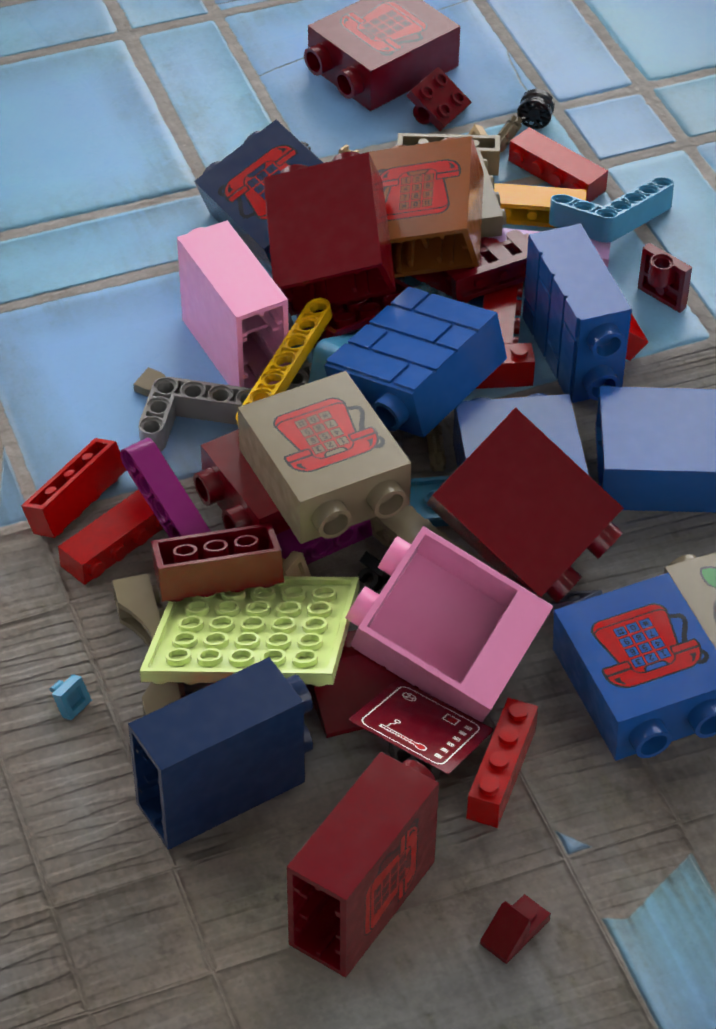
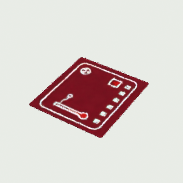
(422, 725)

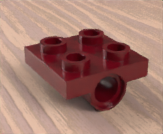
(437, 100)
(664, 277)

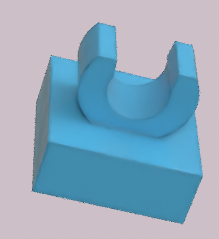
(70, 696)

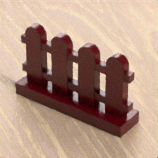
(493, 276)

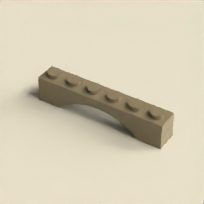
(138, 610)

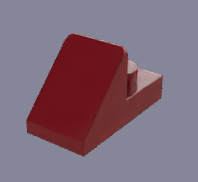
(514, 927)

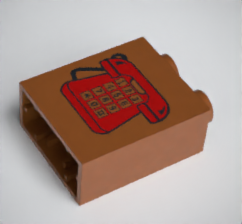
(432, 204)

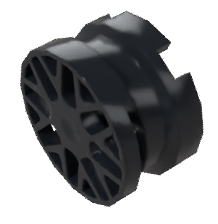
(536, 107)

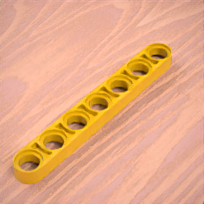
(295, 356)

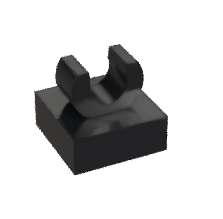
(372, 570)

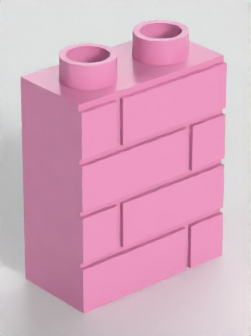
(447, 622)

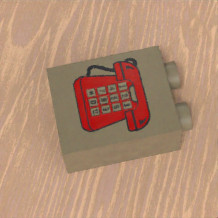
(324, 457)

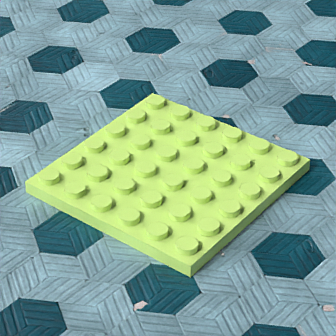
(292, 623)

